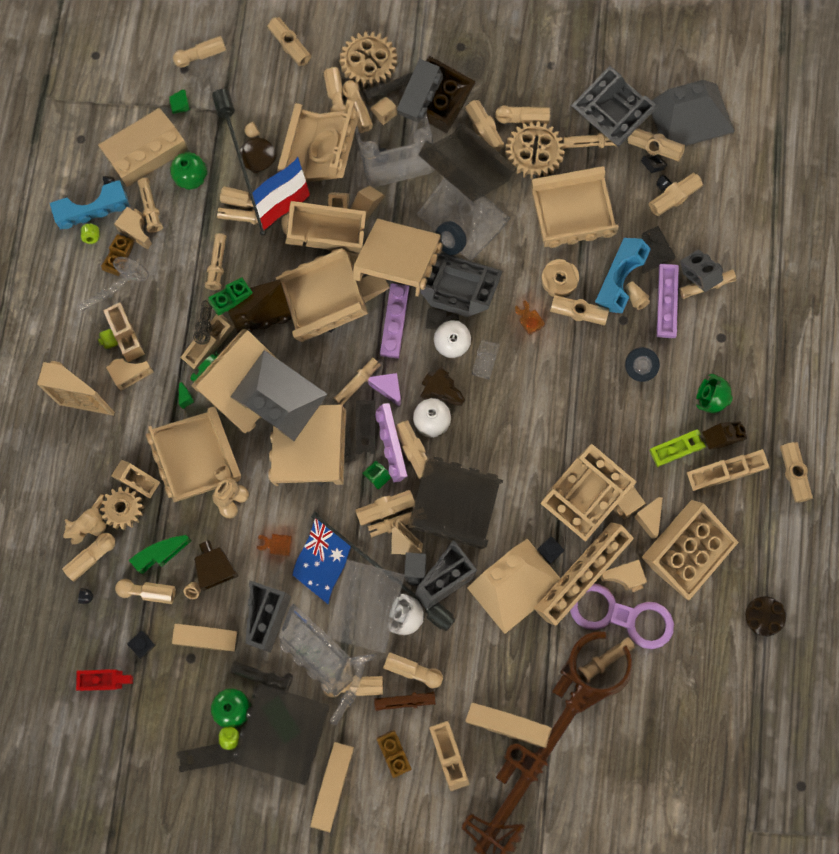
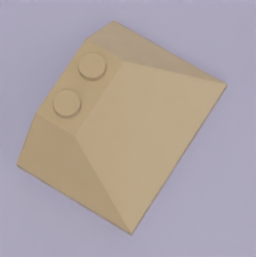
(587, 492)
(514, 585)

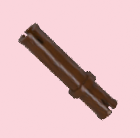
(412, 700)

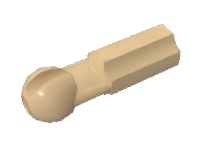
(200, 51)
(334, 88)
(351, 92)
(523, 115)
(235, 197)
(89, 556)
(148, 592)
(411, 669)
(367, 686)

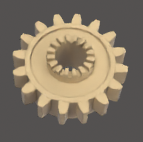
(131, 512)

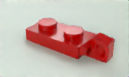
(101, 680)

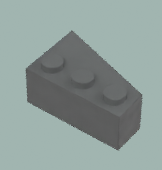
(420, 90)
(446, 576)
(265, 616)

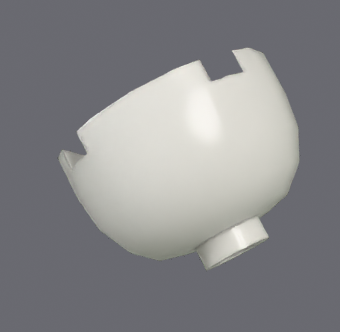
(443, 341)
(432, 425)
(407, 616)

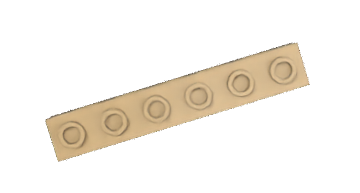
(583, 573)

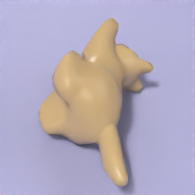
(88, 522)

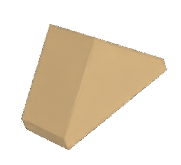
(367, 200)
(650, 517)
(404, 540)

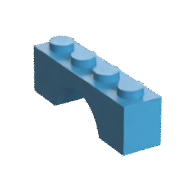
(111, 199)
(630, 255)

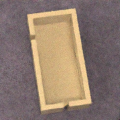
(325, 227)

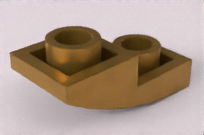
(119, 247)
(393, 753)

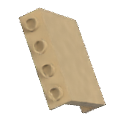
(573, 207)
(398, 254)
(322, 294)
(226, 374)
(191, 453)
(315, 453)

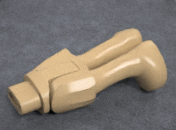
(227, 492)

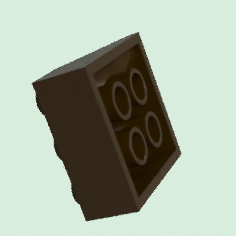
(448, 97)
(262, 308)

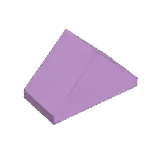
(387, 386)

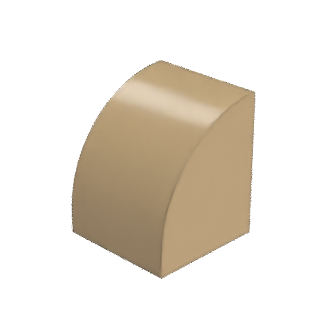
(384, 110)

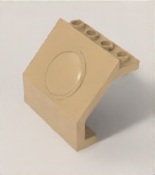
(320, 142)

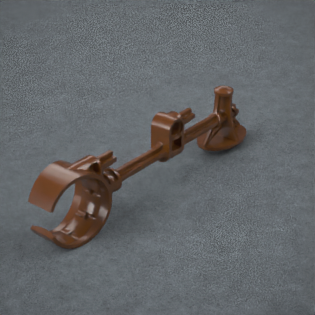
(533, 763)

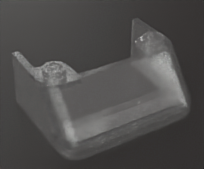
(396, 163)

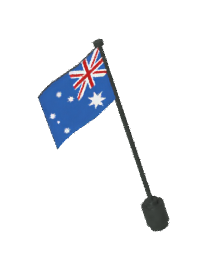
(325, 559)

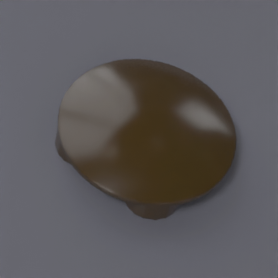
(257, 154)
(765, 616)

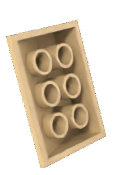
(143, 147)
(70, 390)
(690, 549)

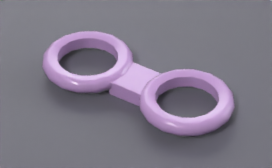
(626, 617)

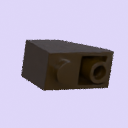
(724, 434)

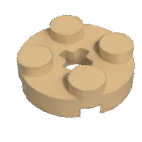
(566, 270)

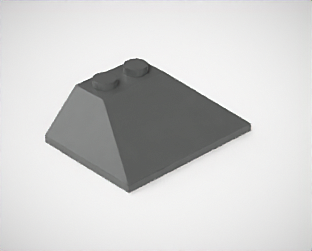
(614, 106)
(692, 113)
(461, 285)
(279, 395)

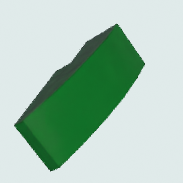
(159, 552)

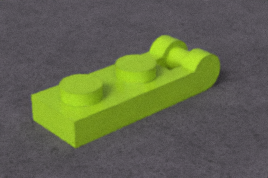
(677, 448)

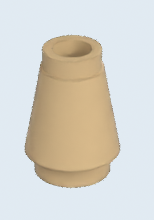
(637, 296)

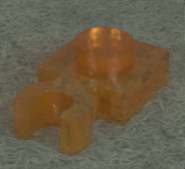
(531, 320)
(278, 544)

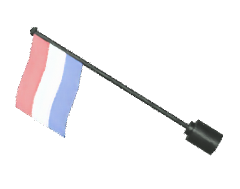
(274, 196)

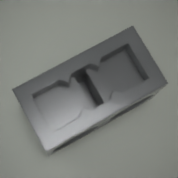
(702, 270)
(415, 568)

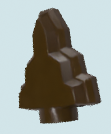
(441, 387)

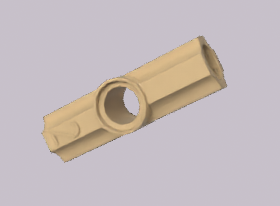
(294, 48)
(484, 125)
(666, 147)
(675, 194)
(591, 312)
(411, 446)
(799, 484)
(385, 507)

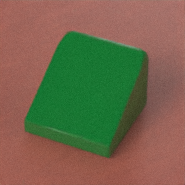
(179, 102)
(185, 397)
(377, 474)

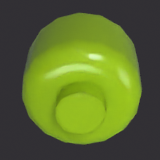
(89, 233)
(107, 339)
(228, 738)

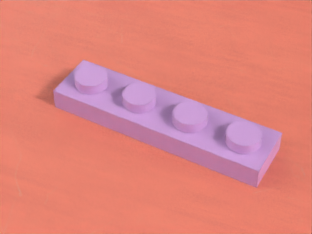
(667, 301)
(394, 320)
(392, 447)

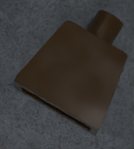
(213, 567)

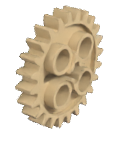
(378, 48)
(552, 152)

